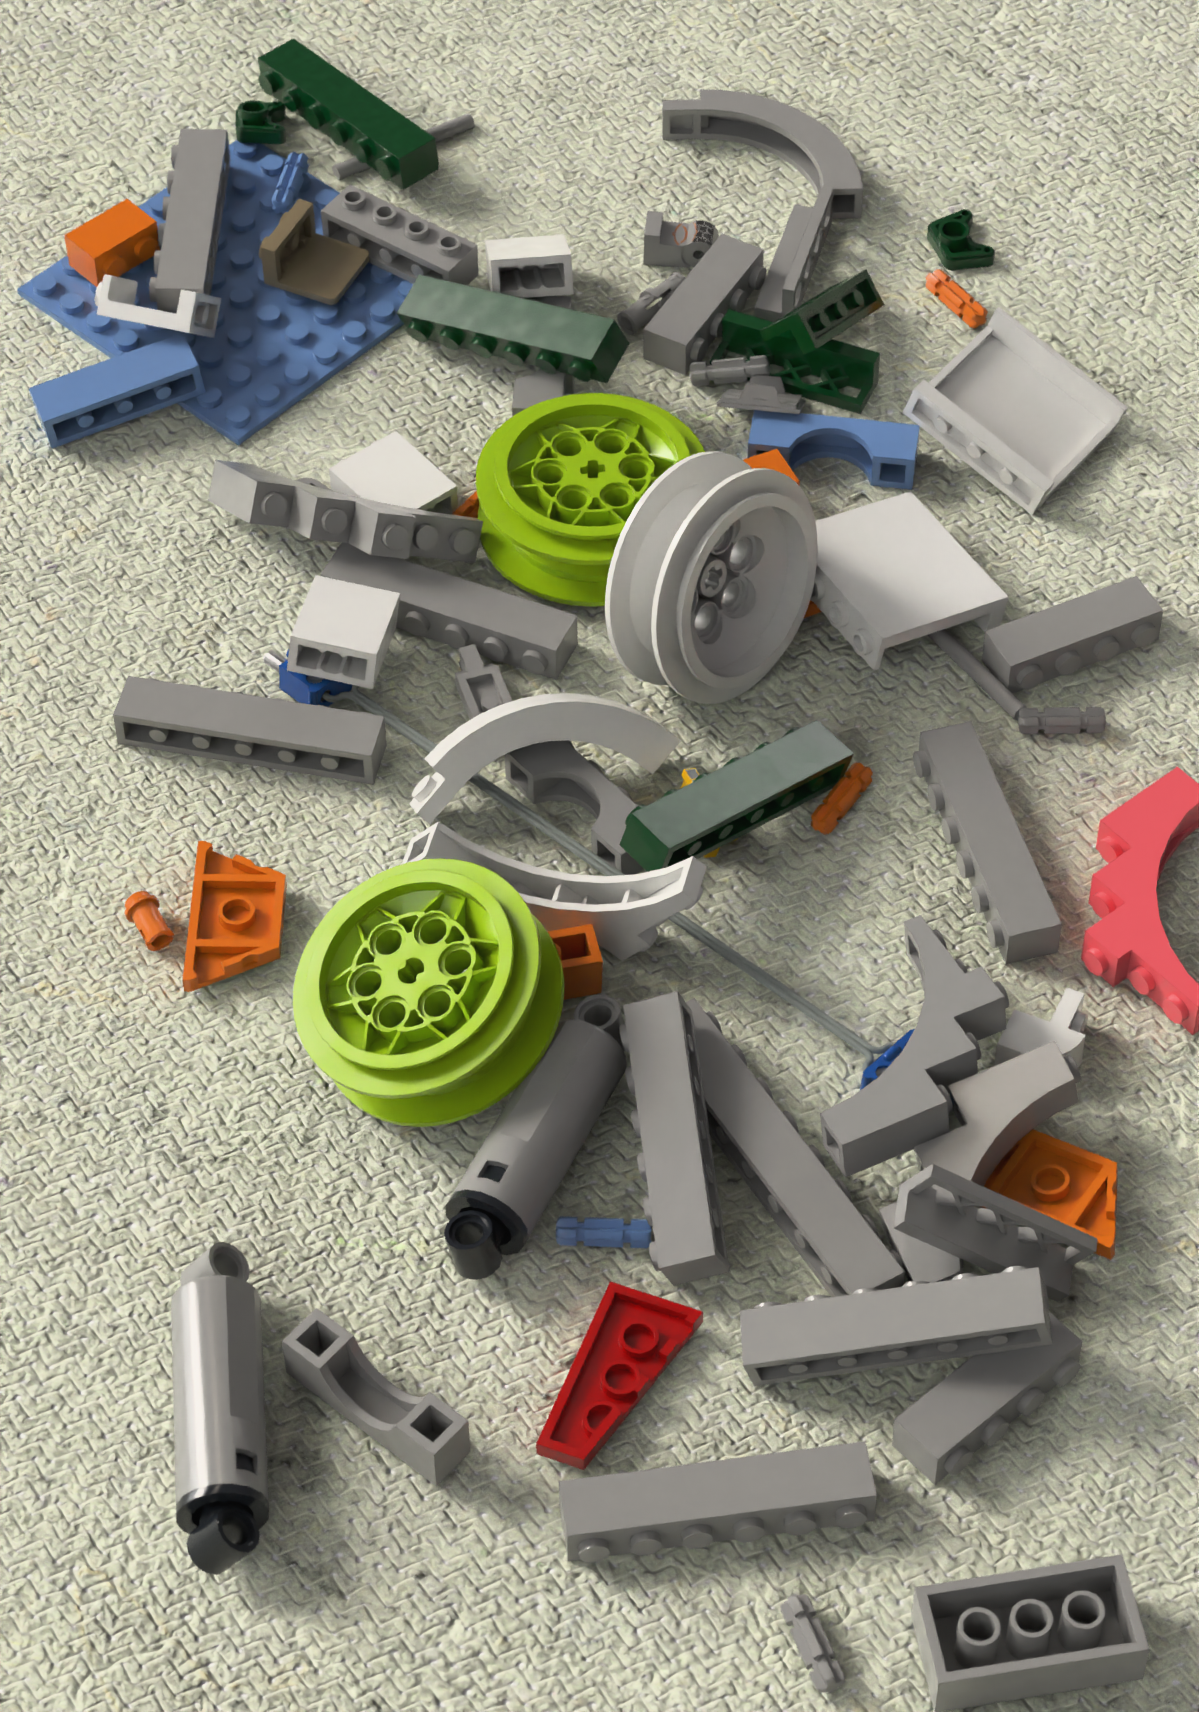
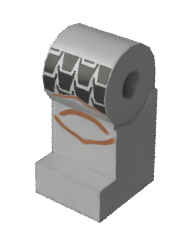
(675, 242)

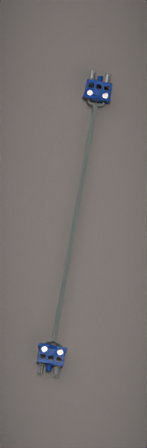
(325, 692)

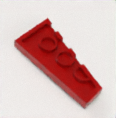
(615, 1367)

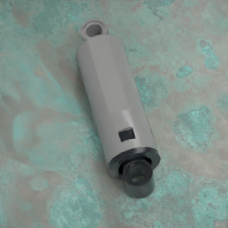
(535, 1140)
(219, 1409)

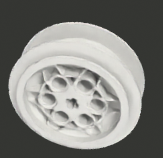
(711, 577)

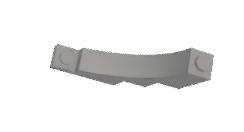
(994, 1114)

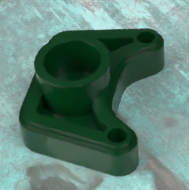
(258, 121)
(955, 246)

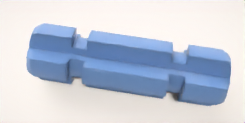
(290, 182)
(603, 1232)

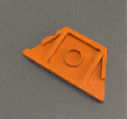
(232, 918)
(1062, 1184)

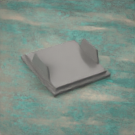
(763, 394)

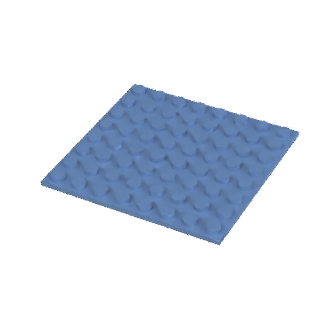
(266, 340)

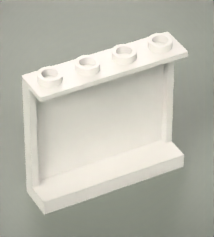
(1016, 411)
(898, 576)

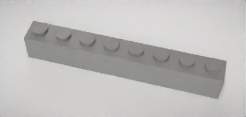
(787, 1172)

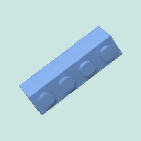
(117, 390)

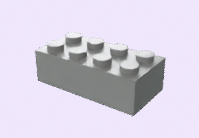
(1029, 1633)

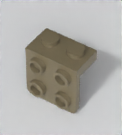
(309, 262)

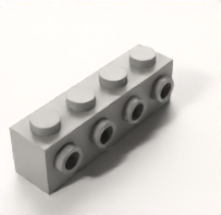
(399, 239)

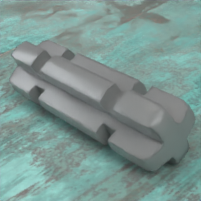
(728, 370)
(1061, 720)
(812, 1643)

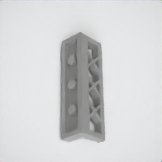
(795, 258)
(991, 1234)

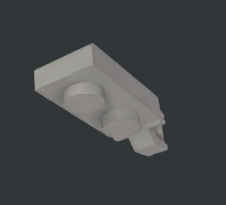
(479, 684)

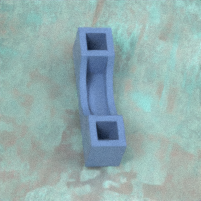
(878, 448)

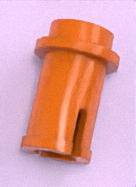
(144, 912)

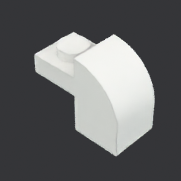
(1030, 1032)

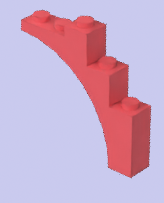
(1130, 936)

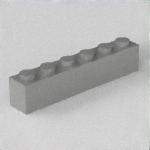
(191, 216)
(465, 612)
(250, 729)
(987, 843)
(674, 1139)
(895, 1326)
(717, 1502)

